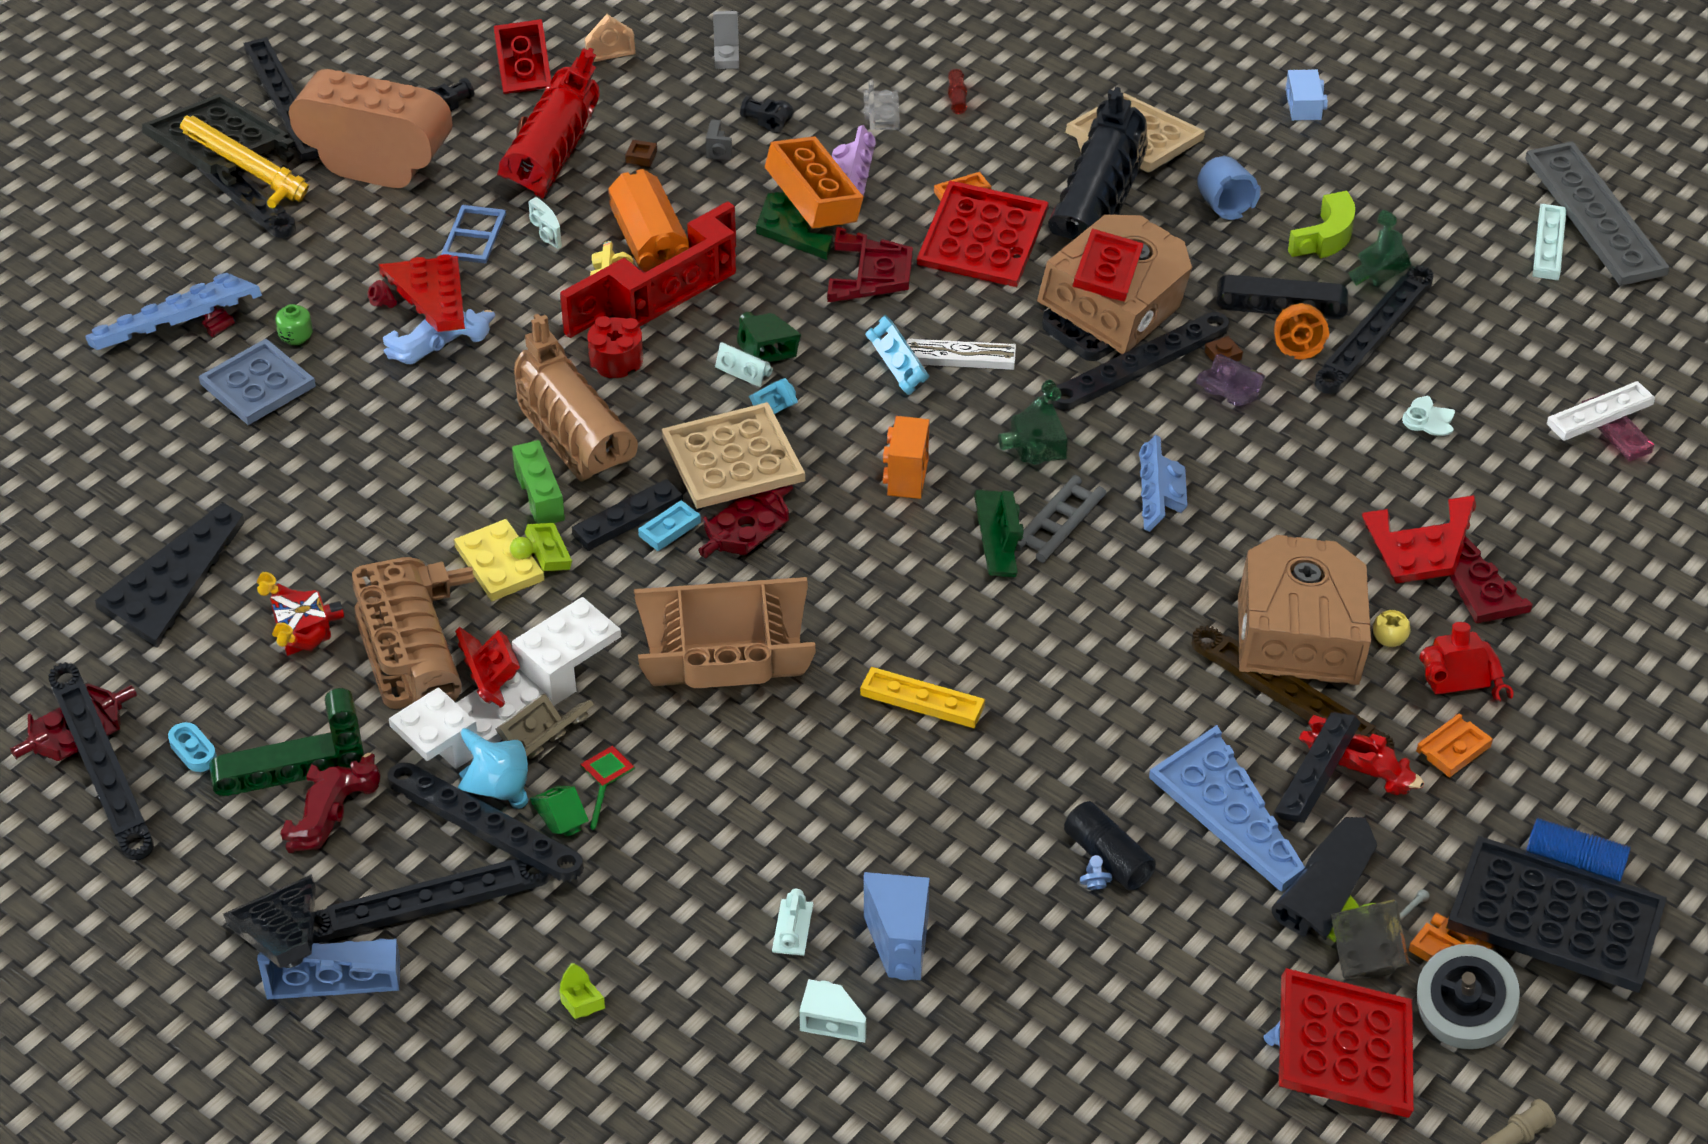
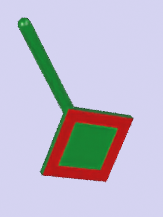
(605, 769)

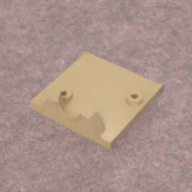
(1165, 133)
(733, 455)

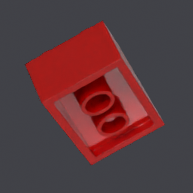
(522, 56)

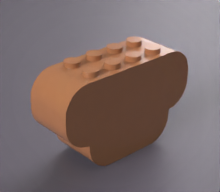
(370, 126)

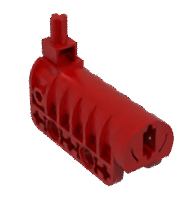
(553, 127)

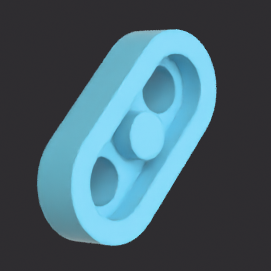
(196, 750)

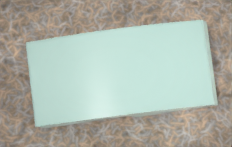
(547, 222)

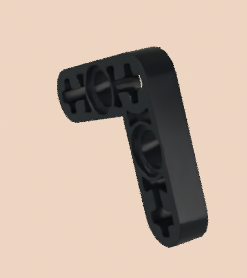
(1082, 345)

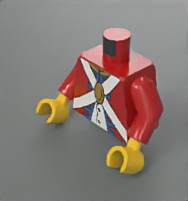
(298, 615)

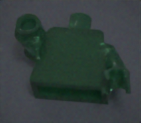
(1037, 430)

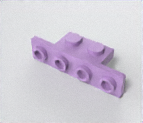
(856, 157)

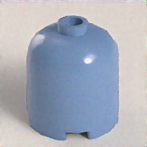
(1228, 187)

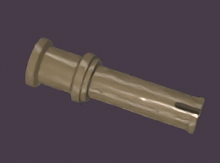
(1525, 1125)

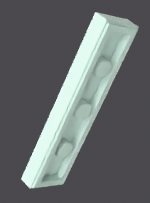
(1549, 242)

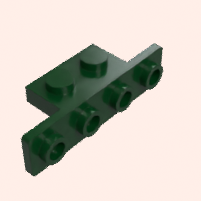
(999, 530)

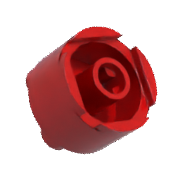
(615, 346)

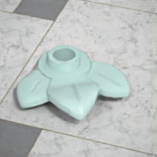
(1426, 417)

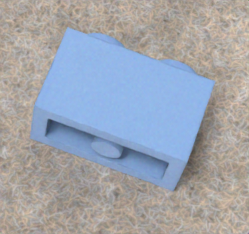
(1305, 95)

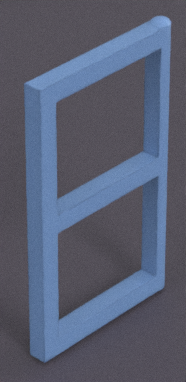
(474, 233)

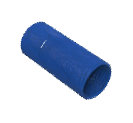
(1572, 849)

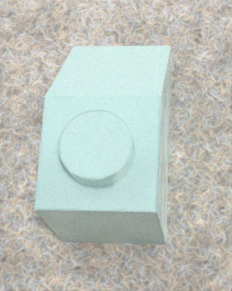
(831, 1012)

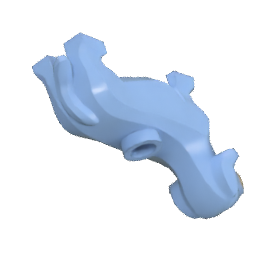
(426, 339)

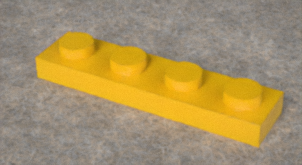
(922, 697)

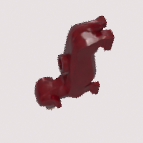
(326, 800)

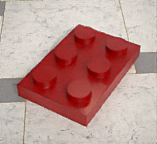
(1108, 265)

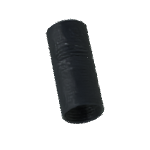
(1119, 852)

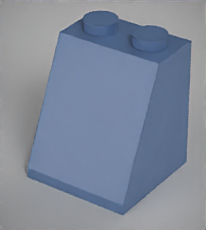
(898, 921)

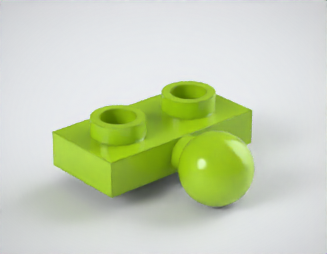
(546, 544)

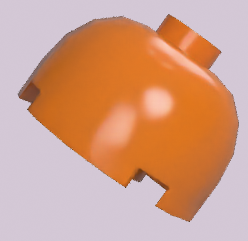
(1301, 331)

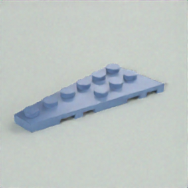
(178, 308)

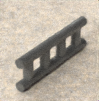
(1057, 504)

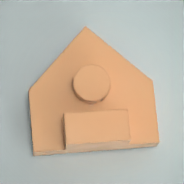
(610, 39)

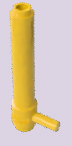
(279, 178)

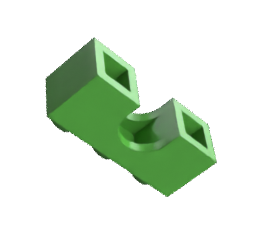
(539, 481)

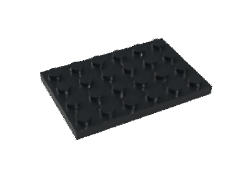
(1557, 913)

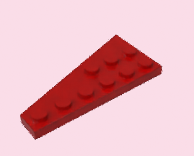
(432, 287)

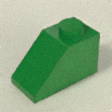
(560, 809)

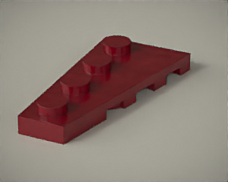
(1484, 589)

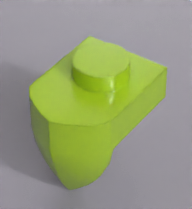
(579, 994)

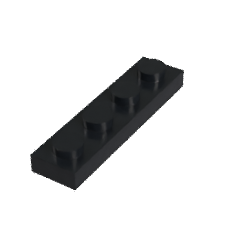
(626, 514)
(1317, 767)

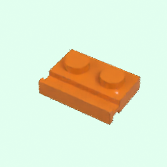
(1454, 745)

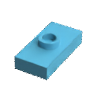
(669, 525)

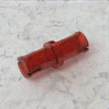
(957, 91)

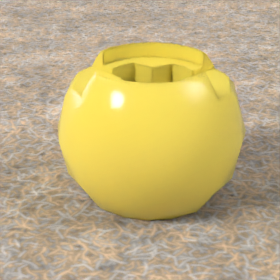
(1391, 628)

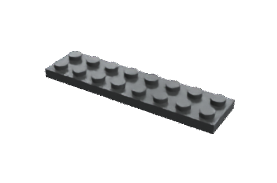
(1597, 213)

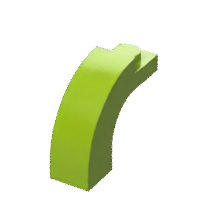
(1330, 236)

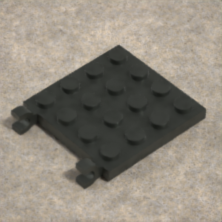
(227, 118)

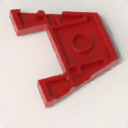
(1424, 550)

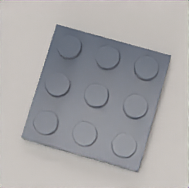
(257, 381)

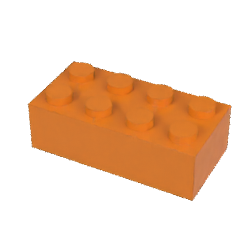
(813, 182)

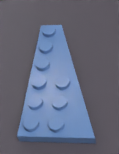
(1224, 799)

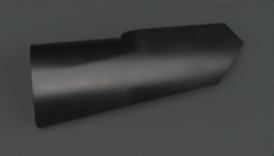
(1327, 879)

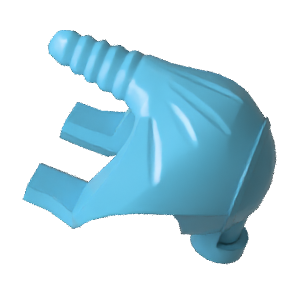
(496, 769)

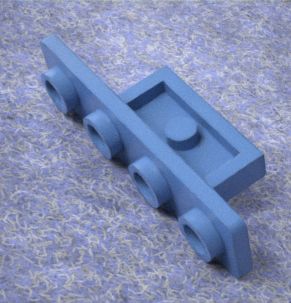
(1161, 483)

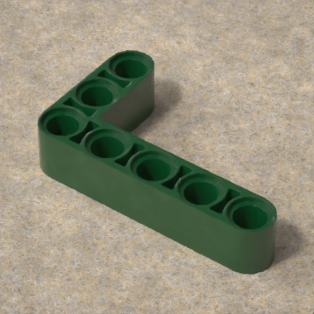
(292, 759)

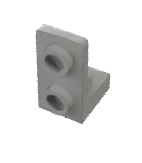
(726, 39)

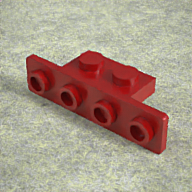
(490, 663)

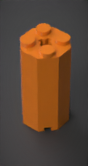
(646, 219)

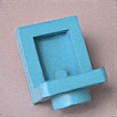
(778, 395)

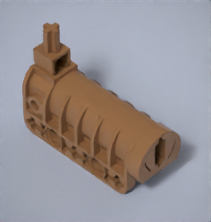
(567, 408)
(404, 627)

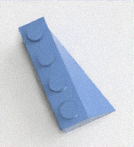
(335, 970)

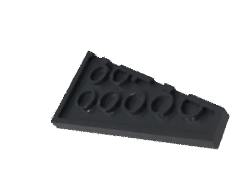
(168, 580)
(279, 922)

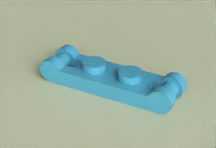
(897, 355)

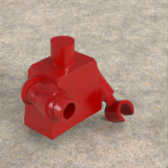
(1462, 663)

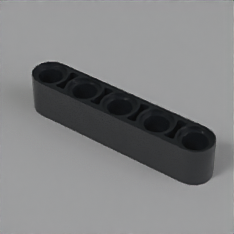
(1275, 295)

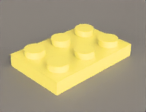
(492, 562)

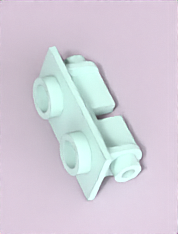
(742, 365)
(793, 924)

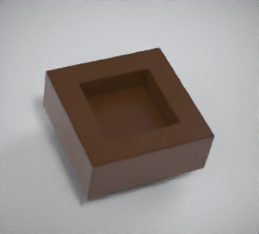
(641, 153)
(1223, 346)

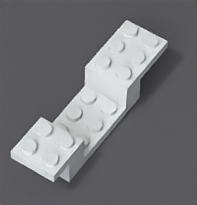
(546, 667)

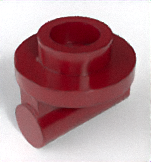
(380, 293)
(217, 321)

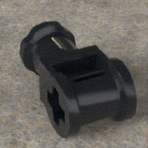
(454, 93)
(767, 112)

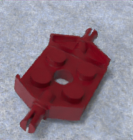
(762, 510)
(51, 733)

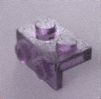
(1231, 381)

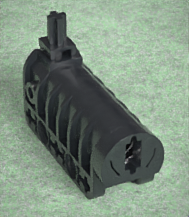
(1104, 169)

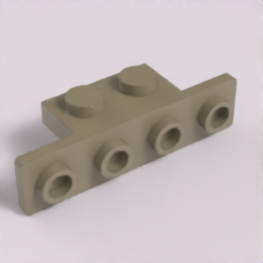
(539, 723)

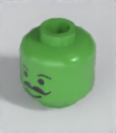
(293, 324)

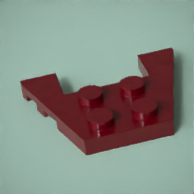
(882, 267)

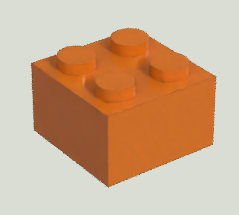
(906, 457)

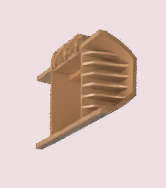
(724, 632)

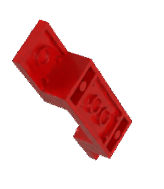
(630, 293)

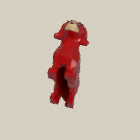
(1372, 758)

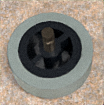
(1468, 996)

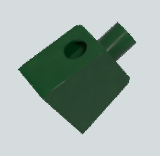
(767, 337)

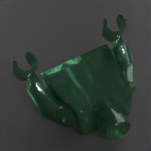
(1384, 257)

